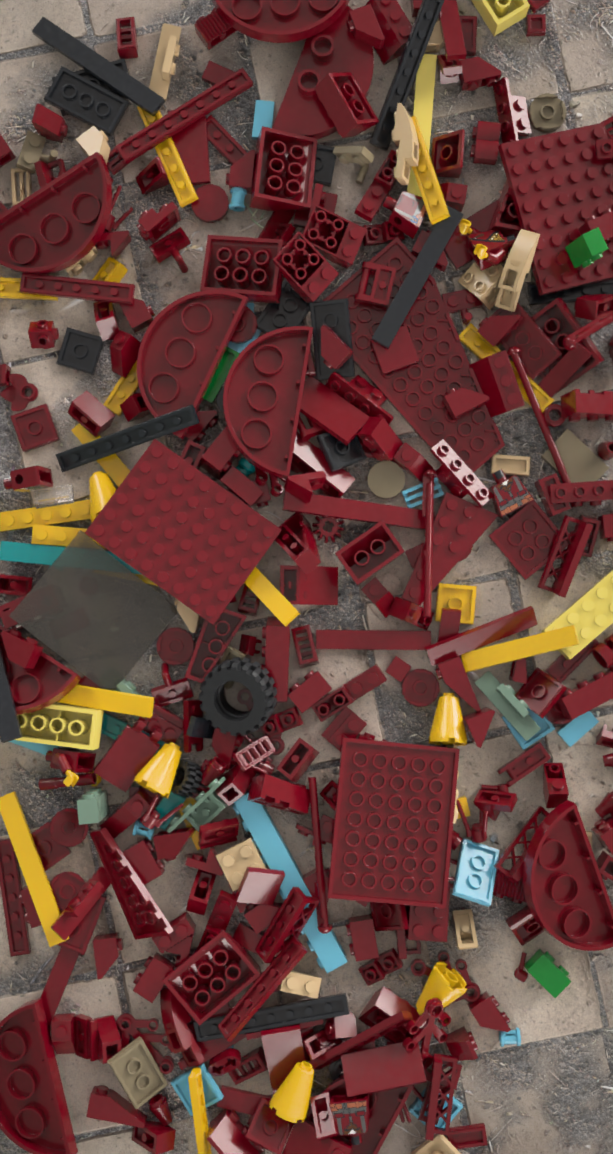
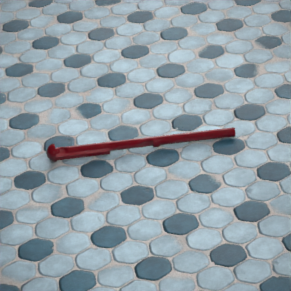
(587, 330)
(513, 352)
(427, 511)
(320, 890)

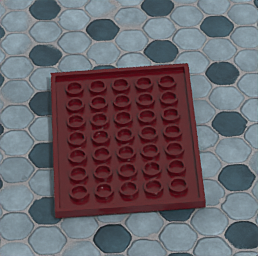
(553, 191)
(183, 531)
(393, 823)

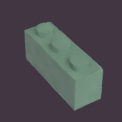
(93, 806)

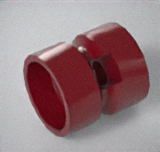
(604, 652)

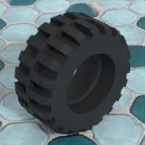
(219, 710)

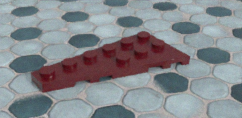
(454, 532)
(136, 902)

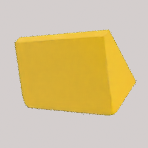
(111, 271)

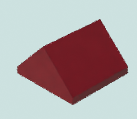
(448, 154)
(478, 724)
(524, 926)

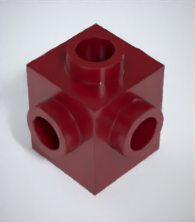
(43, 334)

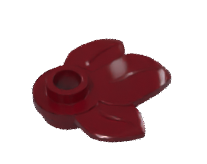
(17, 392)

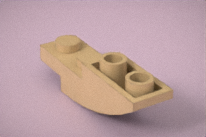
(406, 139)
(515, 269)

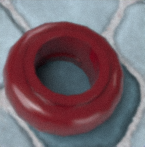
(551, 423)

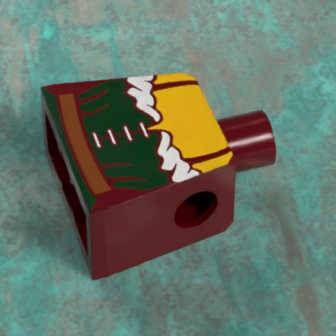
(29, 479)

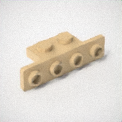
(165, 59)

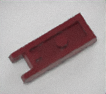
(191, 708)
(525, 763)

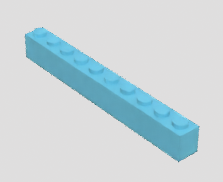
(278, 857)

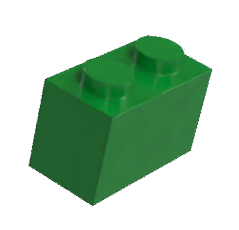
(587, 248)
(547, 973)

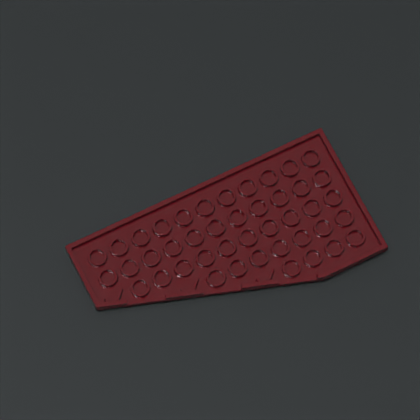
(442, 364)

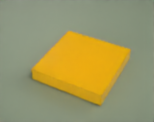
(456, 597)

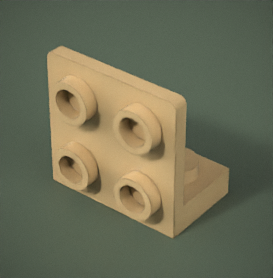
(483, 283)

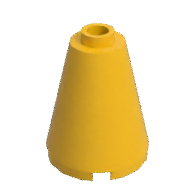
(100, 491)
(448, 722)
(160, 770)
(441, 984)
(294, 1093)

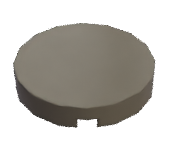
(547, 113)
(386, 479)

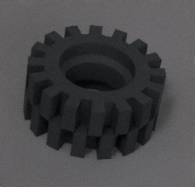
(186, 778)

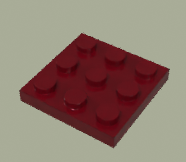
(527, 539)

